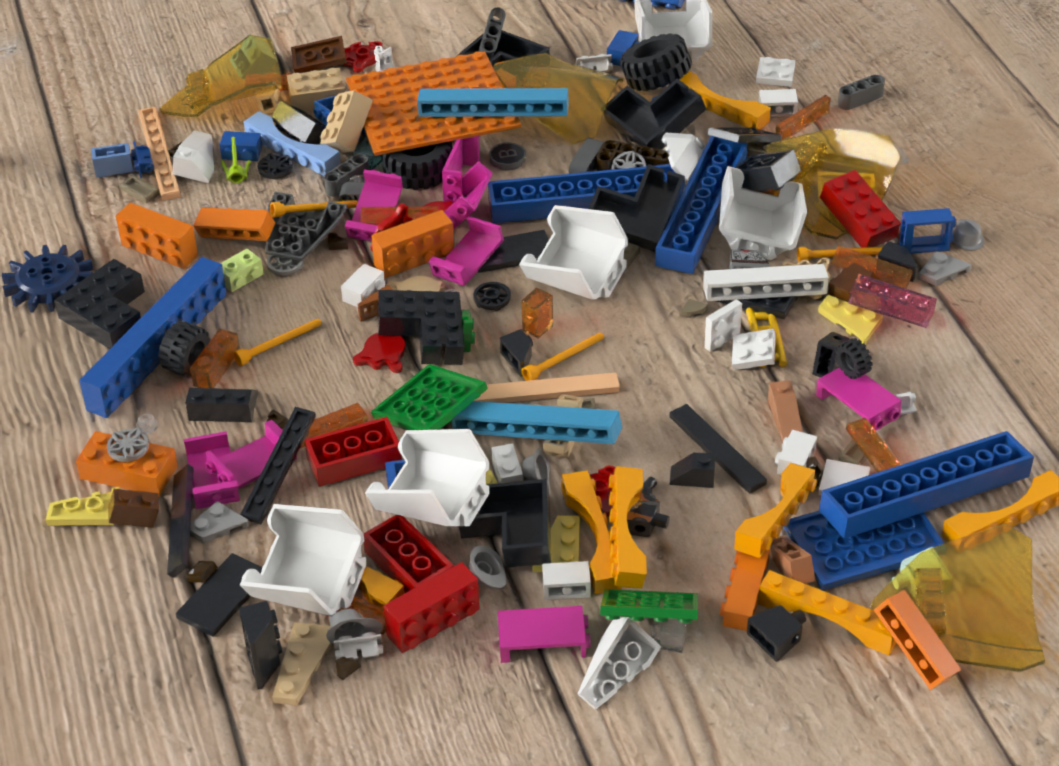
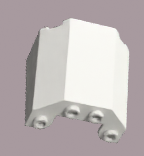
(692, 24)
(761, 220)
(581, 254)
(440, 478)
(312, 560)

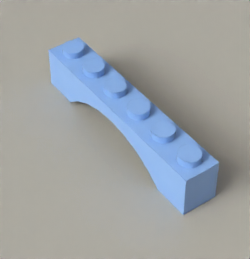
(315, 157)

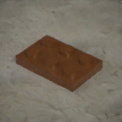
(318, 55)

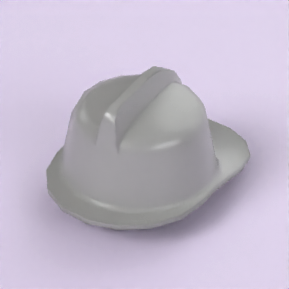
(968, 234)
(536, 467)
(487, 567)
(351, 623)

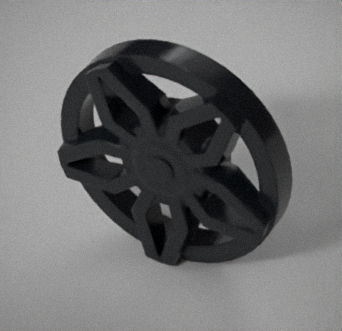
(274, 164)
(492, 296)

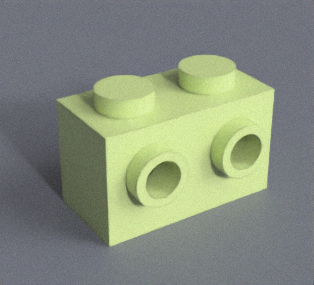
(241, 269)

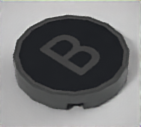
(507, 155)

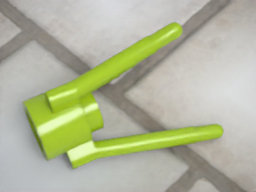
(236, 173)

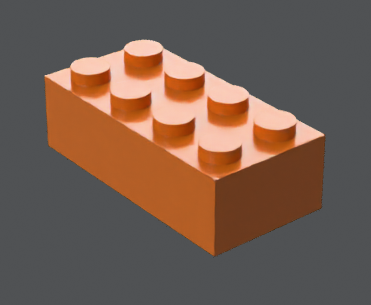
(157, 235)
(413, 243)
(145, 474)

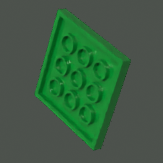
(430, 399)
(649, 604)

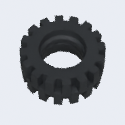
(854, 358)

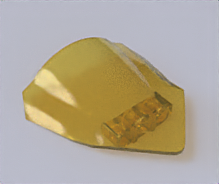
(239, 73)
(586, 87)
(834, 153)
(977, 598)

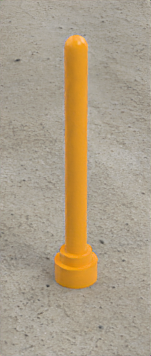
(278, 209)
(806, 254)
(243, 356)
(532, 372)

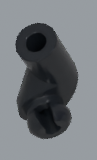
(648, 485)

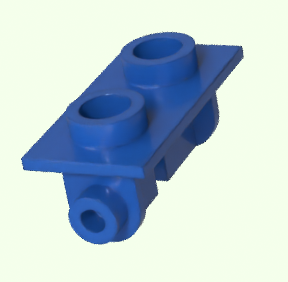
(142, 159)

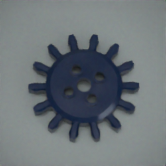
(32, 283)

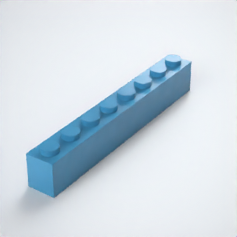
(493, 102)
(540, 422)

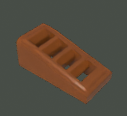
(367, 303)

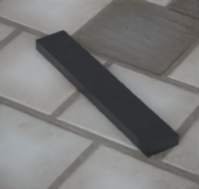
(714, 443)
(278, 465)
(180, 521)

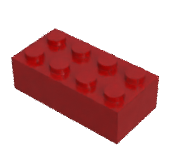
(860, 210)
(352, 451)
(404, 552)
(432, 607)

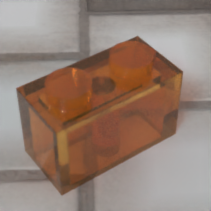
(537, 312)

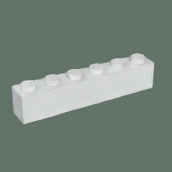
(765, 282)

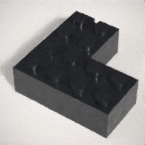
(508, 48)
(648, 121)
(649, 211)
(101, 302)
(426, 314)
(521, 516)

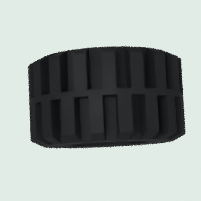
(182, 347)

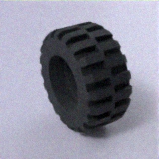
(656, 62)
(418, 166)

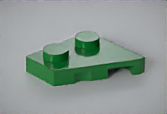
(468, 326)

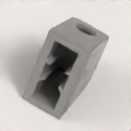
(747, 259)

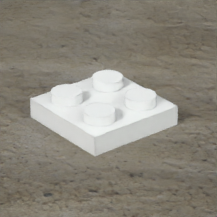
(775, 71)
(723, 325)
(753, 349)

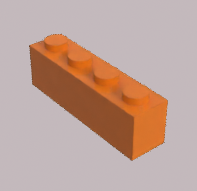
(234, 224)
(744, 591)
(917, 639)

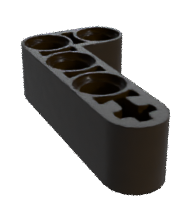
(611, 149)

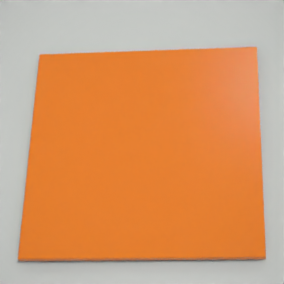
(394, 116)

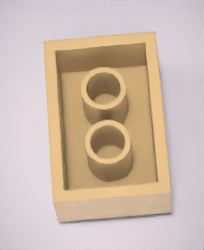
(314, 86)
(346, 121)

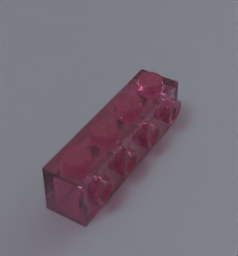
(892, 301)

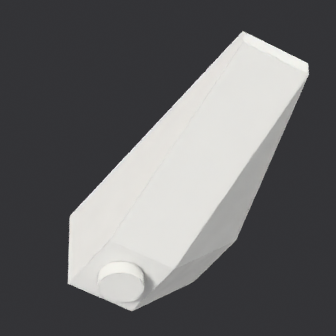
(683, 151)
(195, 157)
(618, 658)

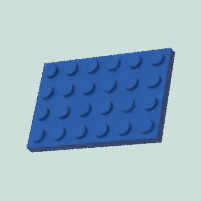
(862, 555)

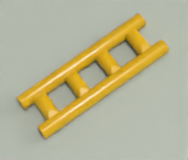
(752, 317)

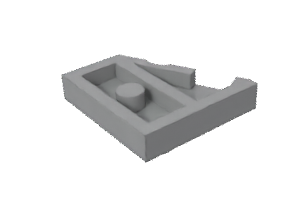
(942, 268)
(216, 522)

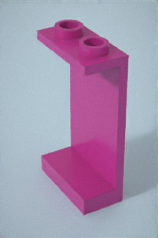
(464, 152)
(473, 186)
(378, 191)
(469, 253)
(862, 396)
(246, 462)
(206, 485)
(542, 629)

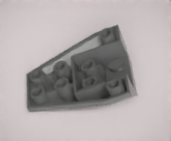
(300, 232)

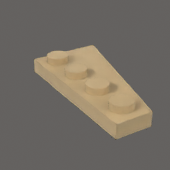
(301, 660)

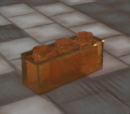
(214, 359)

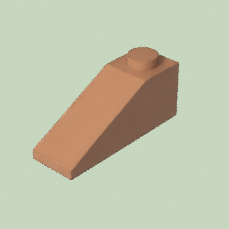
(784, 408)
(792, 560)

